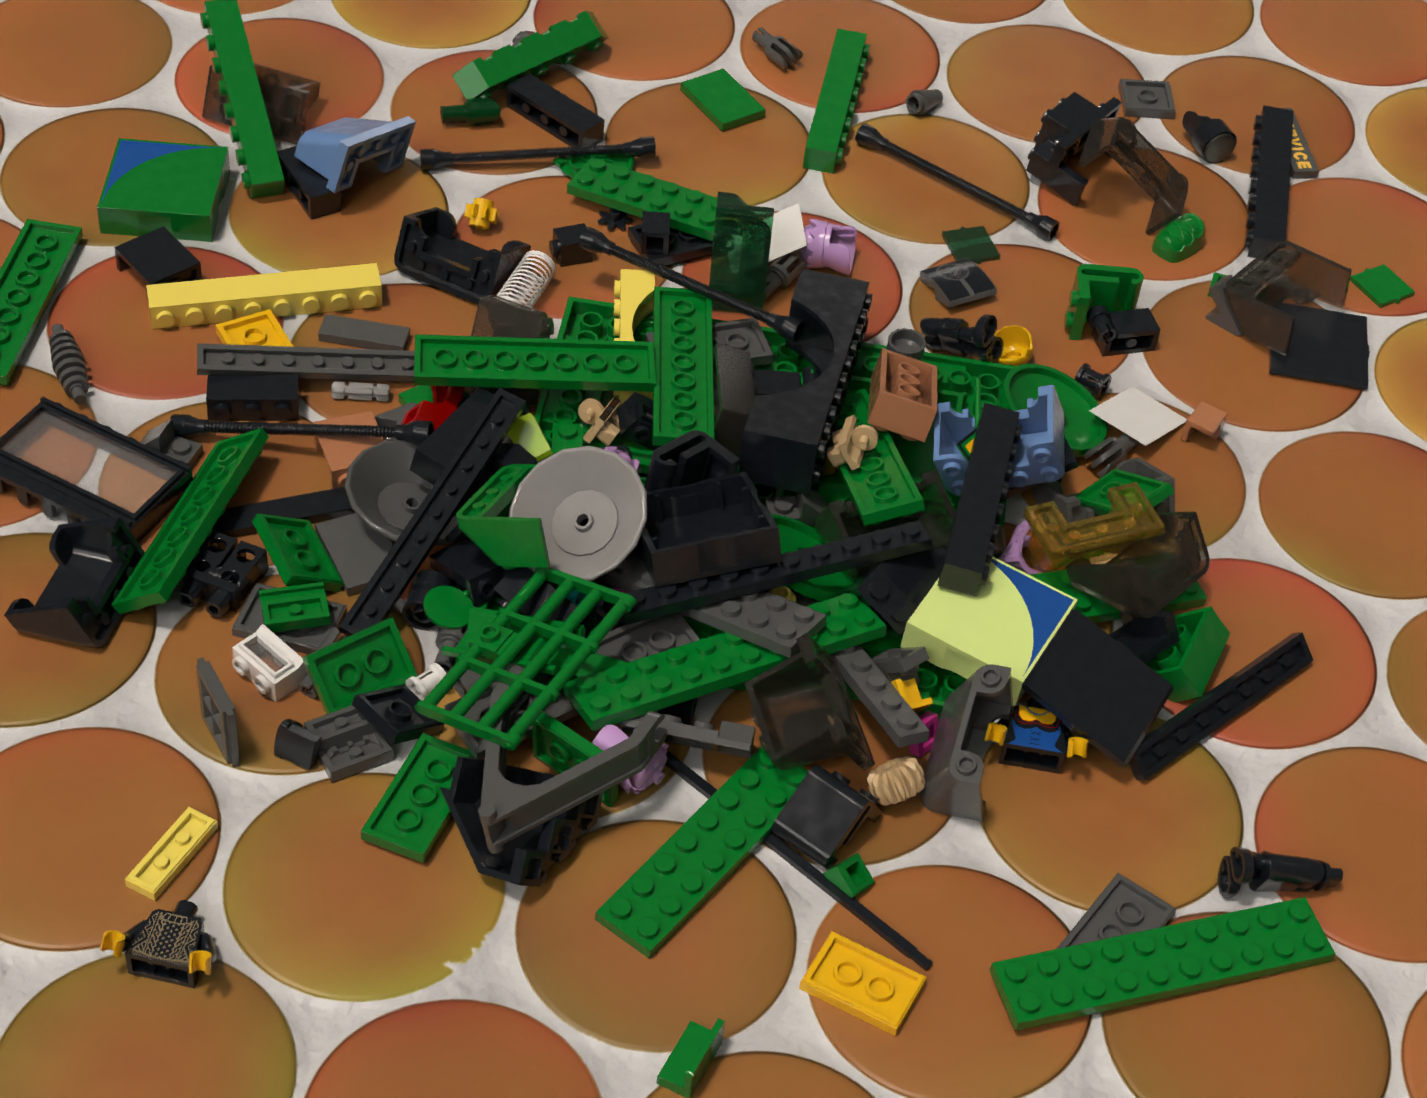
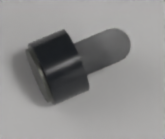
(1209, 136)

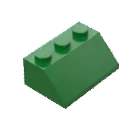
(1194, 657)

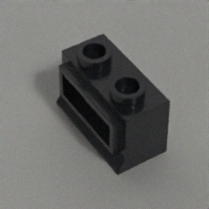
(636, 420)

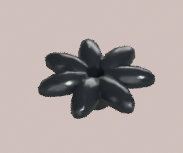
(614, 218)

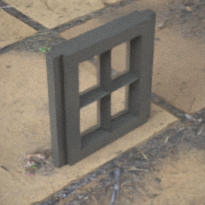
(218, 712)

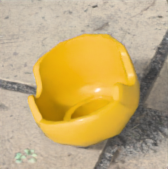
(1016, 345)

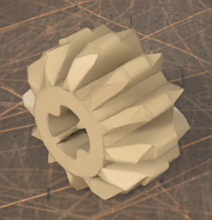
(896, 780)

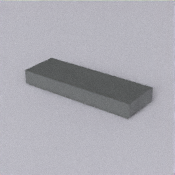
(363, 333)

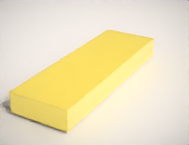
(171, 853)

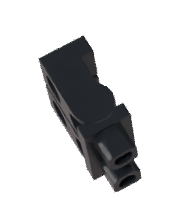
(222, 575)

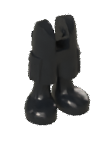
(960, 339)

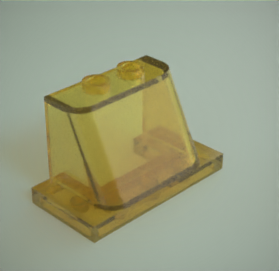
(1097, 538)

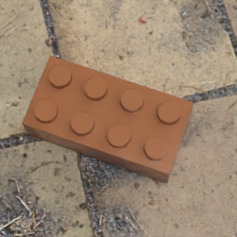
(903, 396)

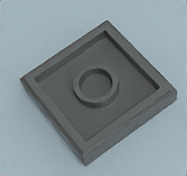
(1146, 99)

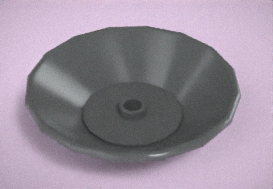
(386, 490)

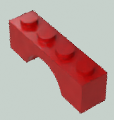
(445, 402)

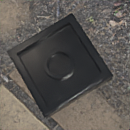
(394, 714)

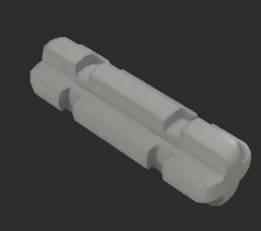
(360, 391)

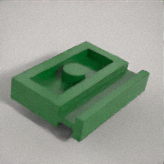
(294, 607)

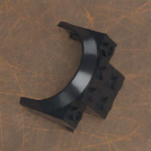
(1065, 133)

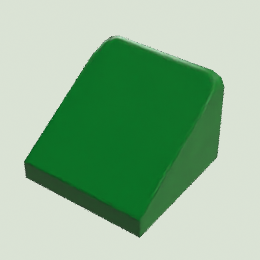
(850, 875)

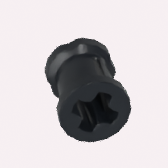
(1098, 387)

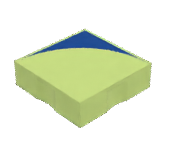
(1001, 625)

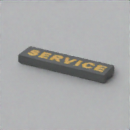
(1302, 160)

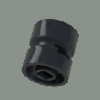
(413, 607)

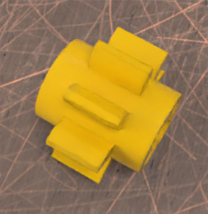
(481, 213)

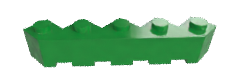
(531, 56)

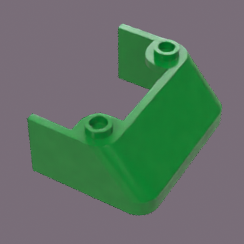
(504, 539)

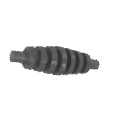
(68, 363)

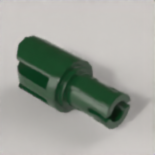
(473, 111)

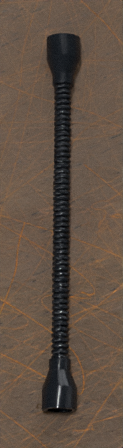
(434, 159)
(1041, 224)
(785, 326)
(413, 432)

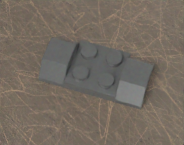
(731, 738)

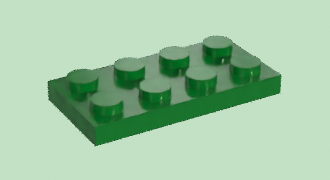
(413, 806)

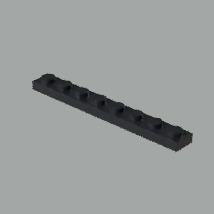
(1220, 705)

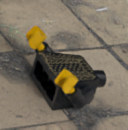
(166, 946)

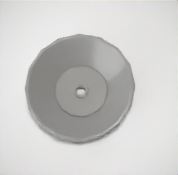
(578, 487)

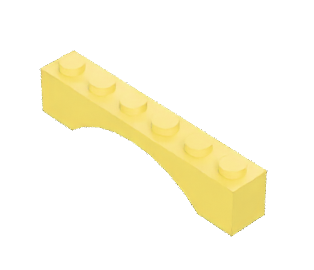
(634, 303)

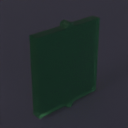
(971, 244)

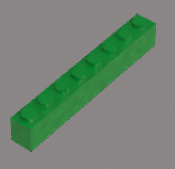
(243, 98)
(836, 101)

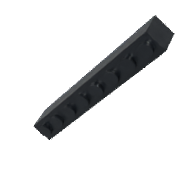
(1270, 179)
(979, 500)

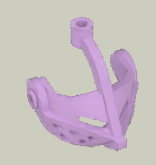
(1013, 552)

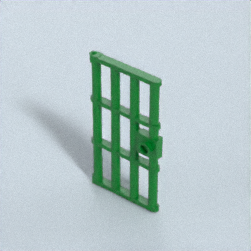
(504, 644)

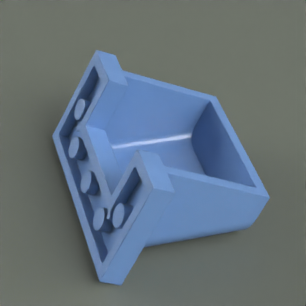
(342, 144)

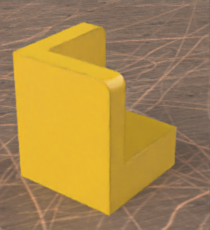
(910, 693)

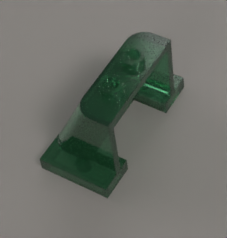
(740, 250)

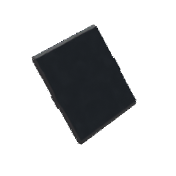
(1324, 347)
(1098, 688)

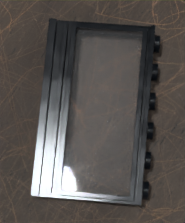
(89, 469)

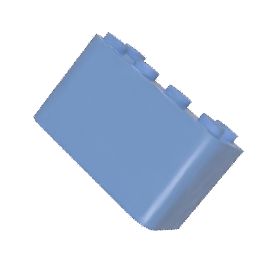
(1039, 450)

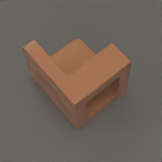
(1205, 420)

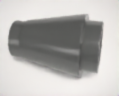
(923, 100)

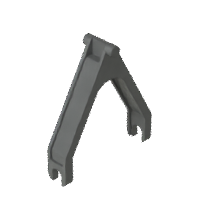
(515, 809)

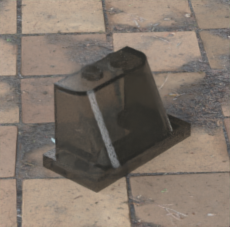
(285, 99)
(807, 710)

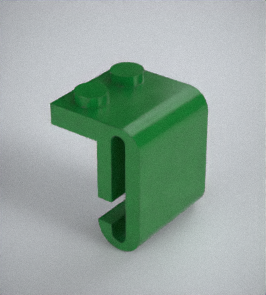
(1101, 285)

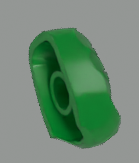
(1180, 238)

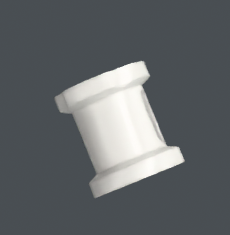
(425, 682)

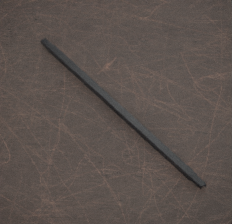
(812, 873)

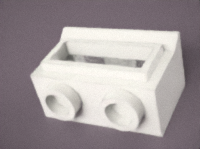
(269, 663)

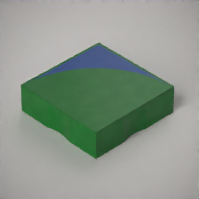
(164, 186)

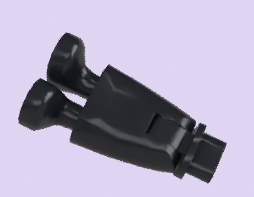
(1274, 873)

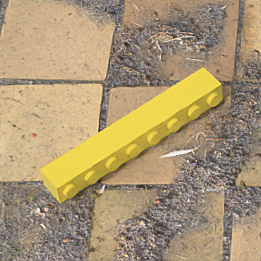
(281, 292)

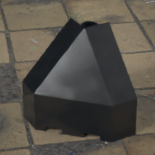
(528, 855)

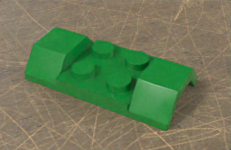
(477, 618)

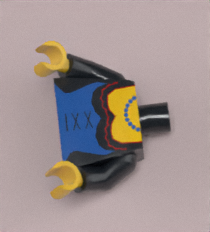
(1035, 739)

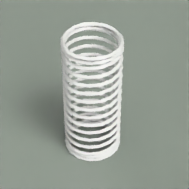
(523, 268)

